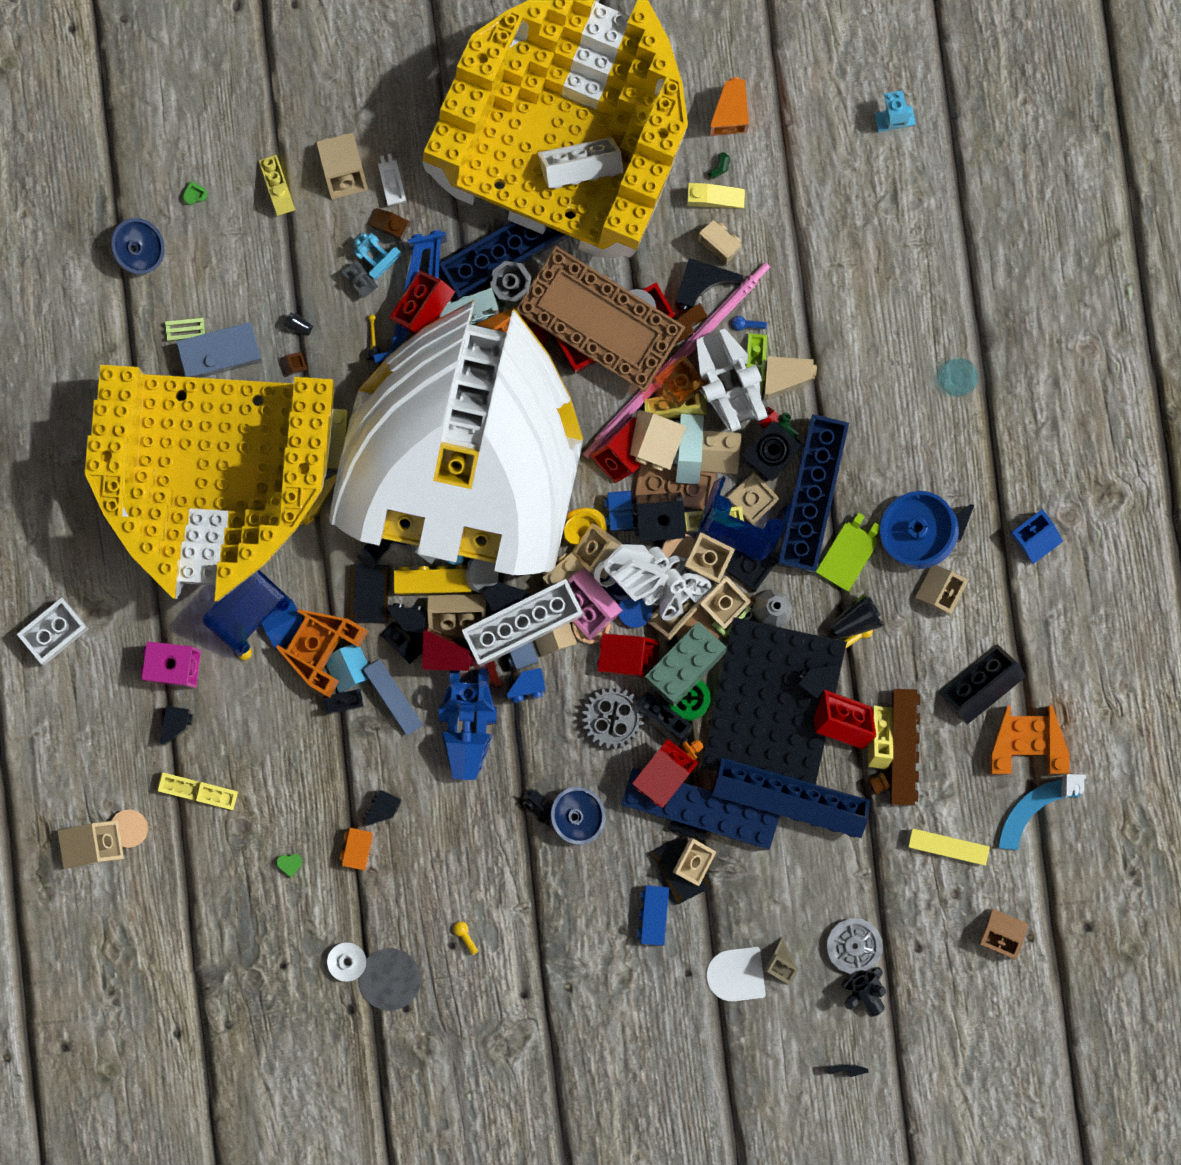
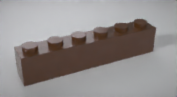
(904, 747)

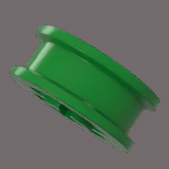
(689, 714)

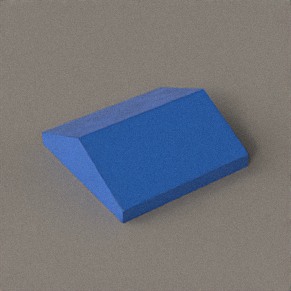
(282, 625)

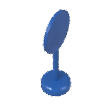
(635, 612)

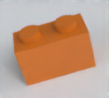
(356, 849)

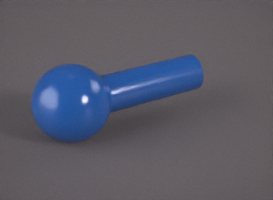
(739, 323)

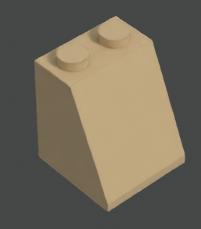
(342, 166)
(786, 375)
(656, 440)
(90, 844)

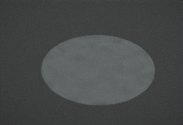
(390, 979)

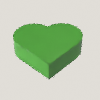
(194, 193)
(289, 864)

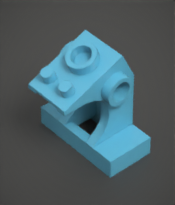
(896, 115)
(364, 243)

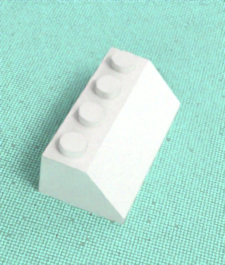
(580, 162)

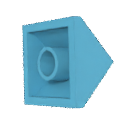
(347, 667)

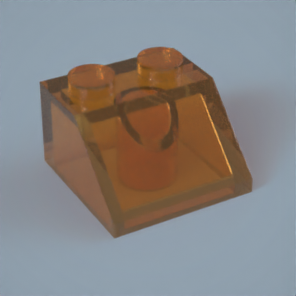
(679, 382)

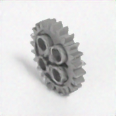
(595, 715)

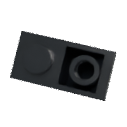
(502, 595)
(409, 619)
(383, 809)

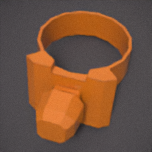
(695, 746)

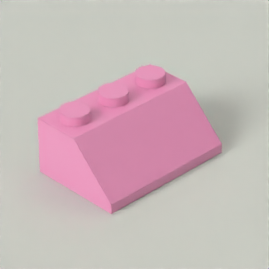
(595, 603)

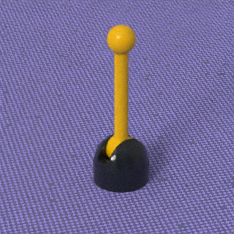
(373, 350)

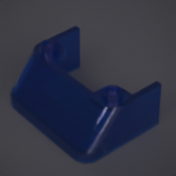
(738, 534)

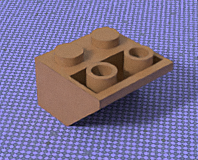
(1003, 934)

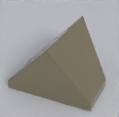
(781, 964)

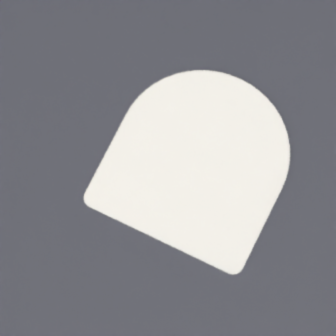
(737, 975)

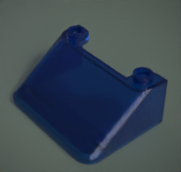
(244, 610)

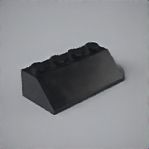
(982, 684)

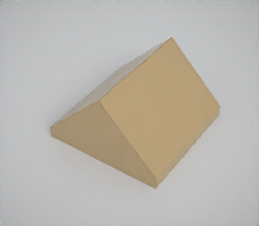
(724, 602)
(556, 640)
(694, 861)

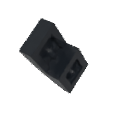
(853, 1070)

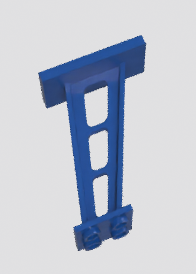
(418, 244)

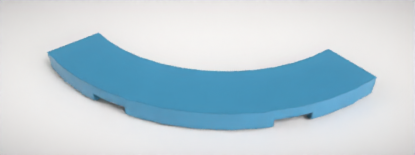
(1025, 810)

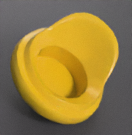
(579, 521)

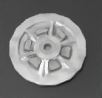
(854, 945)

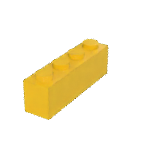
(431, 581)

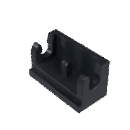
(343, 702)

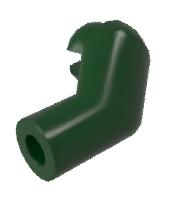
(722, 167)
(784, 420)

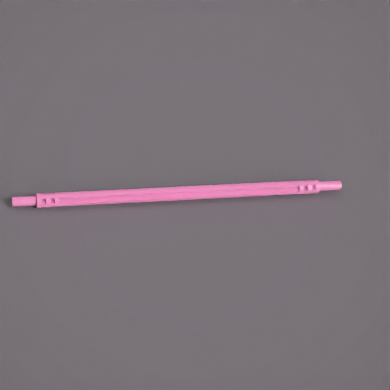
(686, 350)

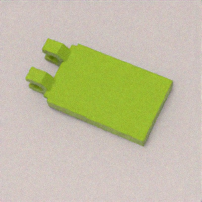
(848, 554)

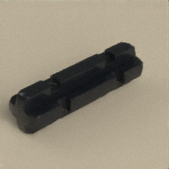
(688, 830)

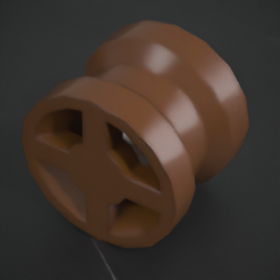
(879, 784)

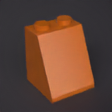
(732, 109)

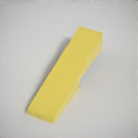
(197, 791)
(949, 847)

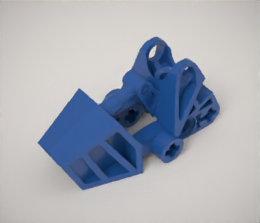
(467, 750)

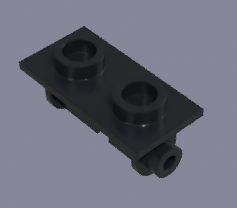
(532, 802)

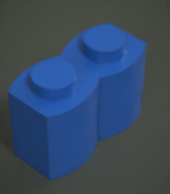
(620, 511)

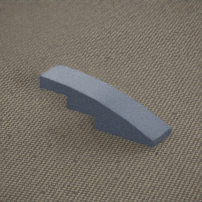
(393, 696)

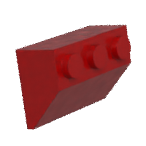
(421, 302)
(844, 720)

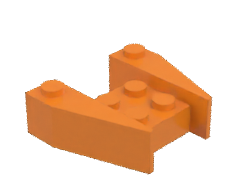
(315, 644)
(1029, 737)

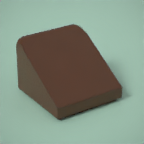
(293, 364)

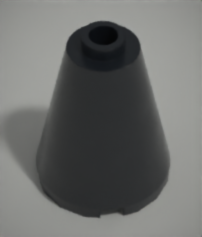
(857, 619)

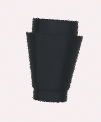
(298, 324)

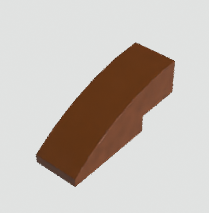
(689, 319)

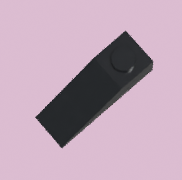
(664, 719)

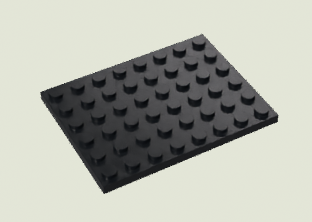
(761, 708)

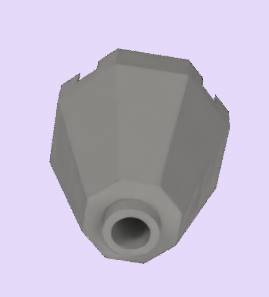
(510, 281)
(767, 614)

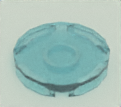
(959, 377)

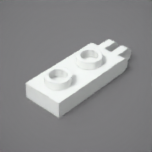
(391, 181)

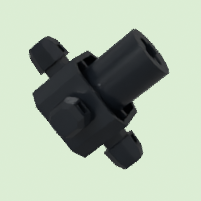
(865, 990)

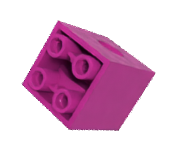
(159, 663)

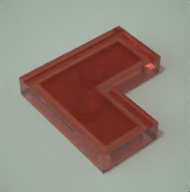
(495, 674)

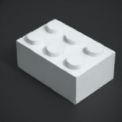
(52, 631)

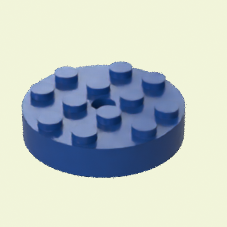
(929, 545)

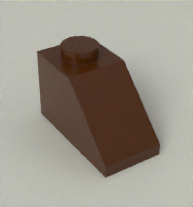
(389, 224)

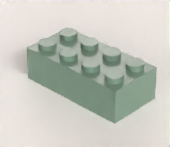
(686, 664)

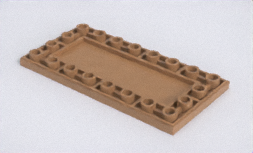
(600, 318)

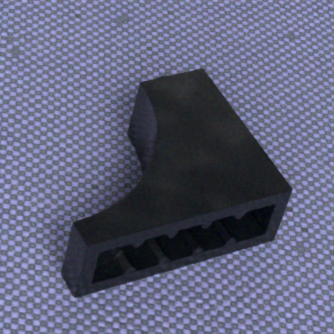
(700, 278)

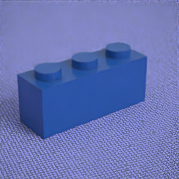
(653, 915)

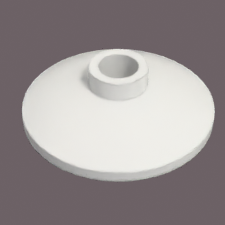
(336, 962)

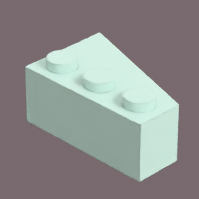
(484, 306)
(690, 450)

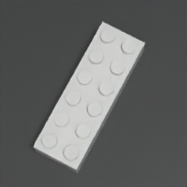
(523, 622)

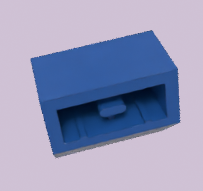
(1037, 536)
(528, 684)

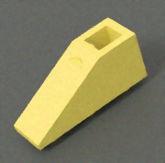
(277, 185)

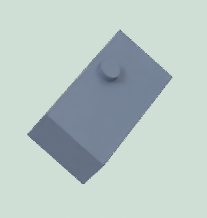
(219, 351)

